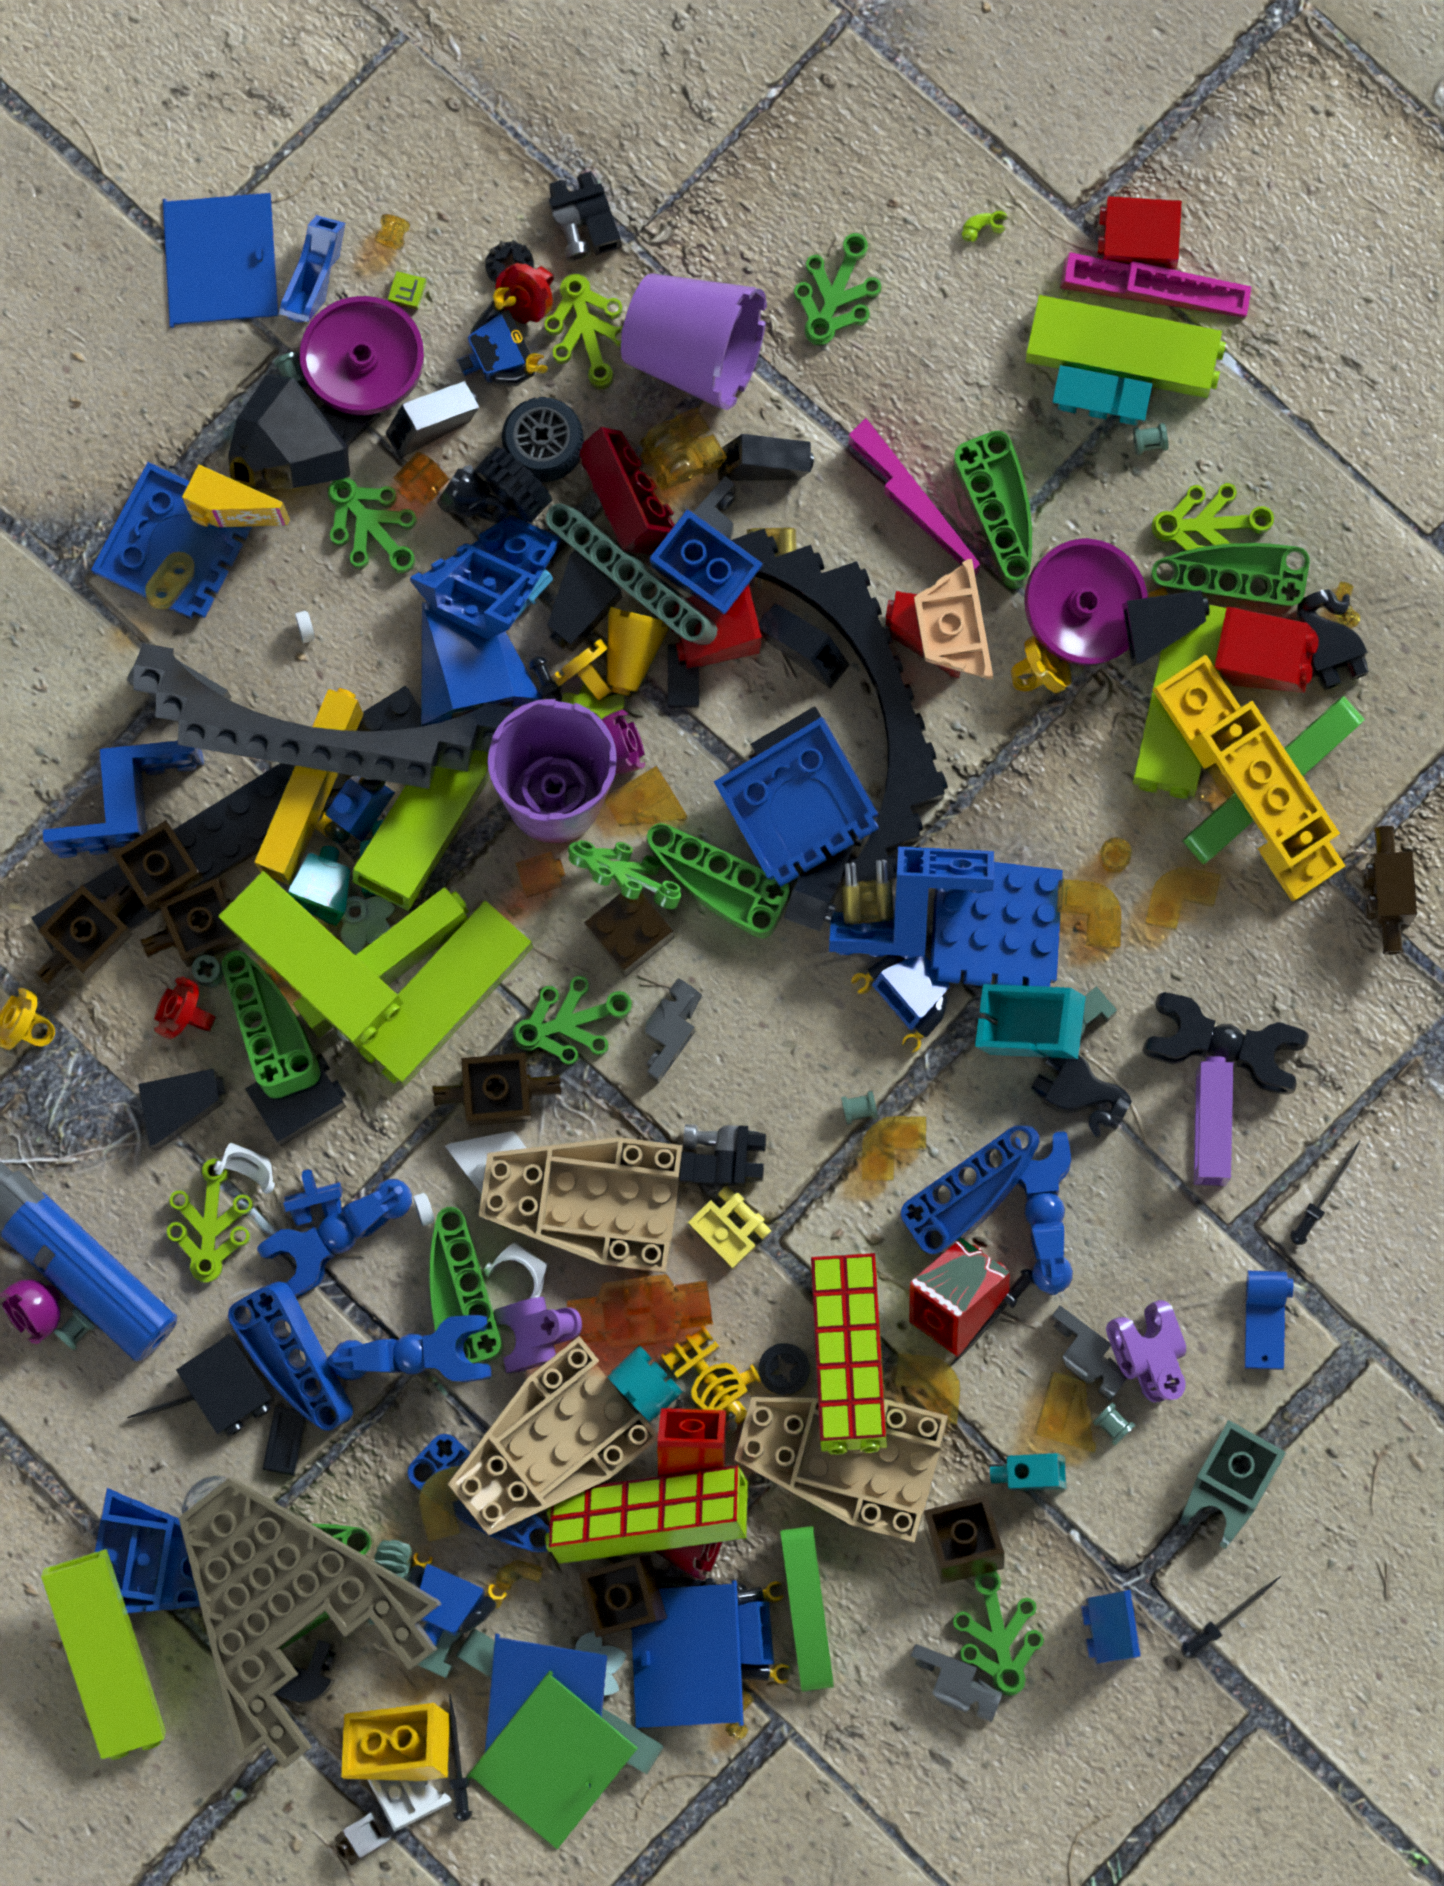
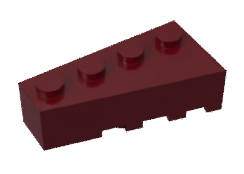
(625, 492)

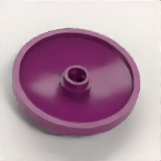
(362, 355)
(1078, 600)

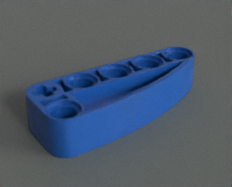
(969, 1203)
(279, 1356)
(514, 1535)

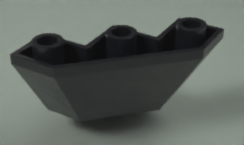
(285, 440)

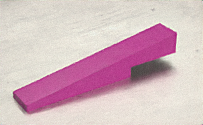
(1154, 285)
(906, 492)

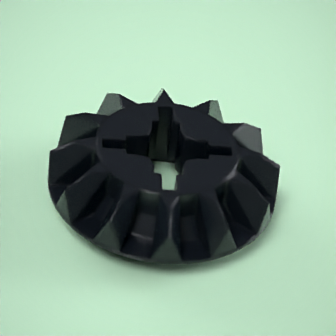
(501, 253)
(769, 1363)

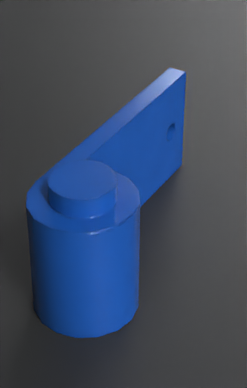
(1266, 1318)

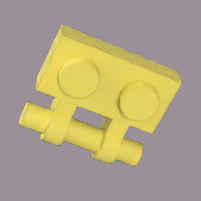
(722, 1234)

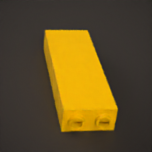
(305, 796)

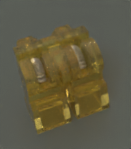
(681, 449)

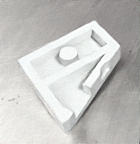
(472, 1153)
(407, 1800)

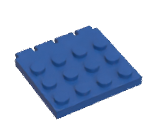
(158, 524)
(798, 802)
(999, 931)

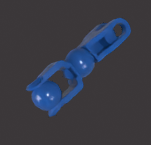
(1045, 1215)
(337, 1233)
(415, 1353)

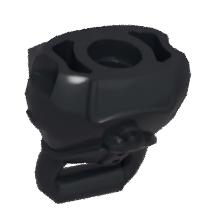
(471, 496)

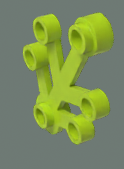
(586, 325)
(1205, 522)
(209, 1226)

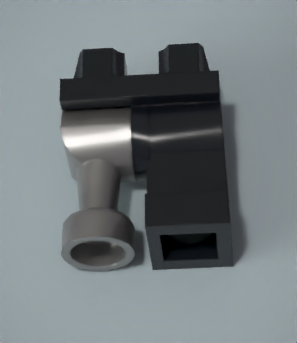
(581, 208)
(730, 1160)

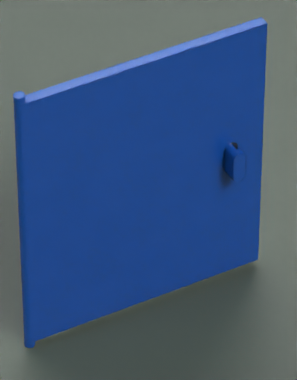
(216, 258)
(690, 1661)
(523, 1665)

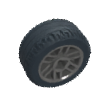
(544, 420)

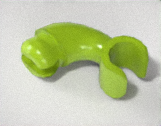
(977, 222)

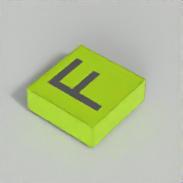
(407, 290)

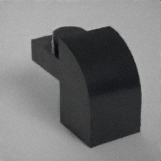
(311, 1683)

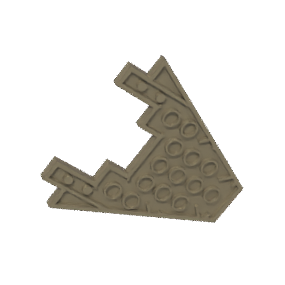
(267, 1579)

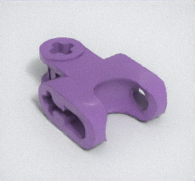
(536, 1331)
(1153, 1355)

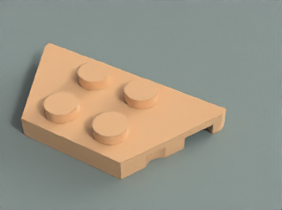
(953, 623)

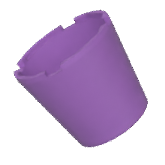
(695, 335)
(554, 750)

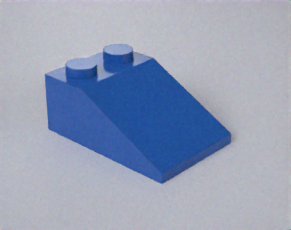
(704, 562)
(1111, 1627)

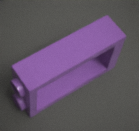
(1213, 1122)

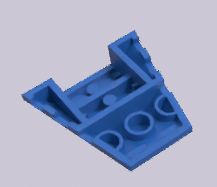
(489, 579)
(467, 670)
(146, 1555)

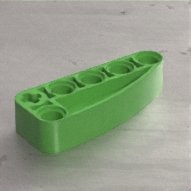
(1005, 495)
(1242, 562)
(720, 891)
(278, 1029)
(446, 1289)
(807, 1608)

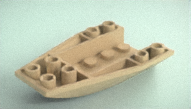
(589, 1198)
(551, 1442)
(866, 1490)

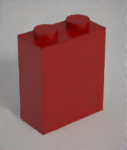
(1141, 231)

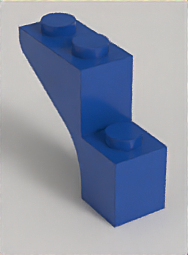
(311, 277)

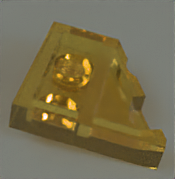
(645, 801)
(1065, 1413)

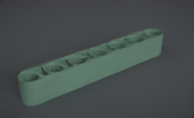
(643, 579)
(478, 1652)

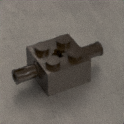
(1391, 890)
(98, 917)
(182, 922)
(482, 1074)

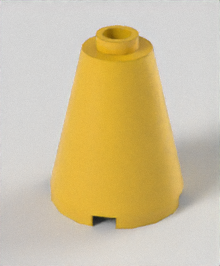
(631, 648)

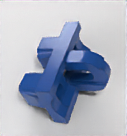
(300, 1203)

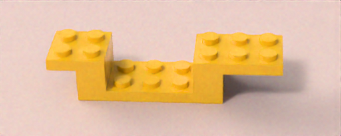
(1258, 773)

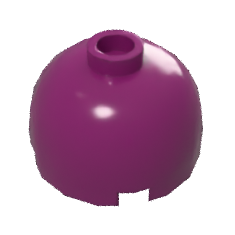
(626, 741)
(32, 1307)

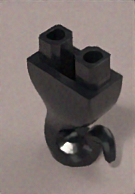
(1337, 643)
(1080, 1089)

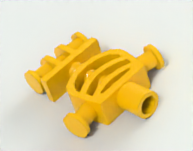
(706, 1374)

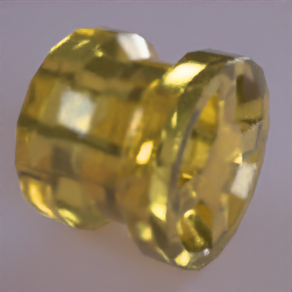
(392, 231)
(1115, 861)

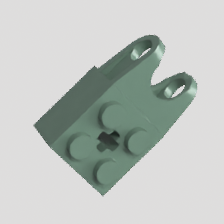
(1232, 1492)

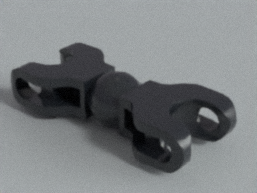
(1251, 1050)

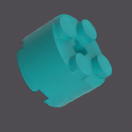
(644, 1384)

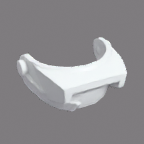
(261, 1173)
(534, 1264)

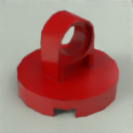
(531, 291)
(179, 1008)

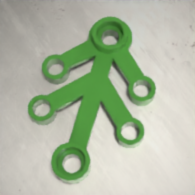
(834, 295)
(369, 521)
(625, 873)
(566, 1022)
(1000, 1638)

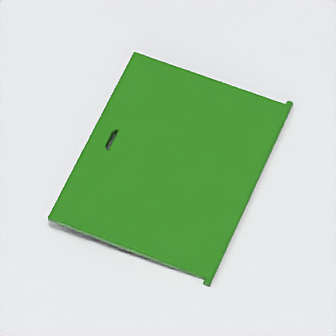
(549, 1758)

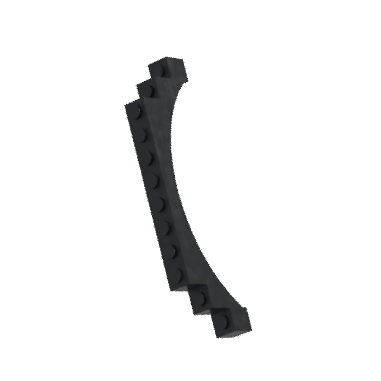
(846, 603)
(226, 727)

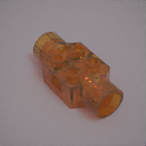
(643, 1311)

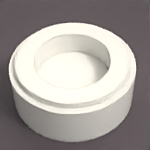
(305, 626)
(423, 1209)

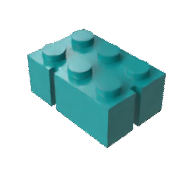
(1101, 395)
(1030, 1021)

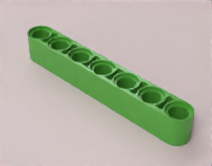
(1305, 753)

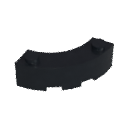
(816, 889)

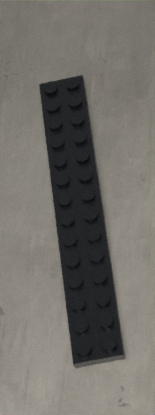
(239, 822)

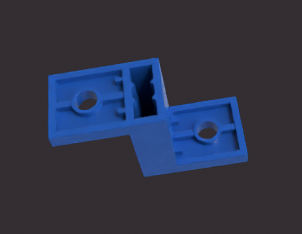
(122, 797)
(916, 873)

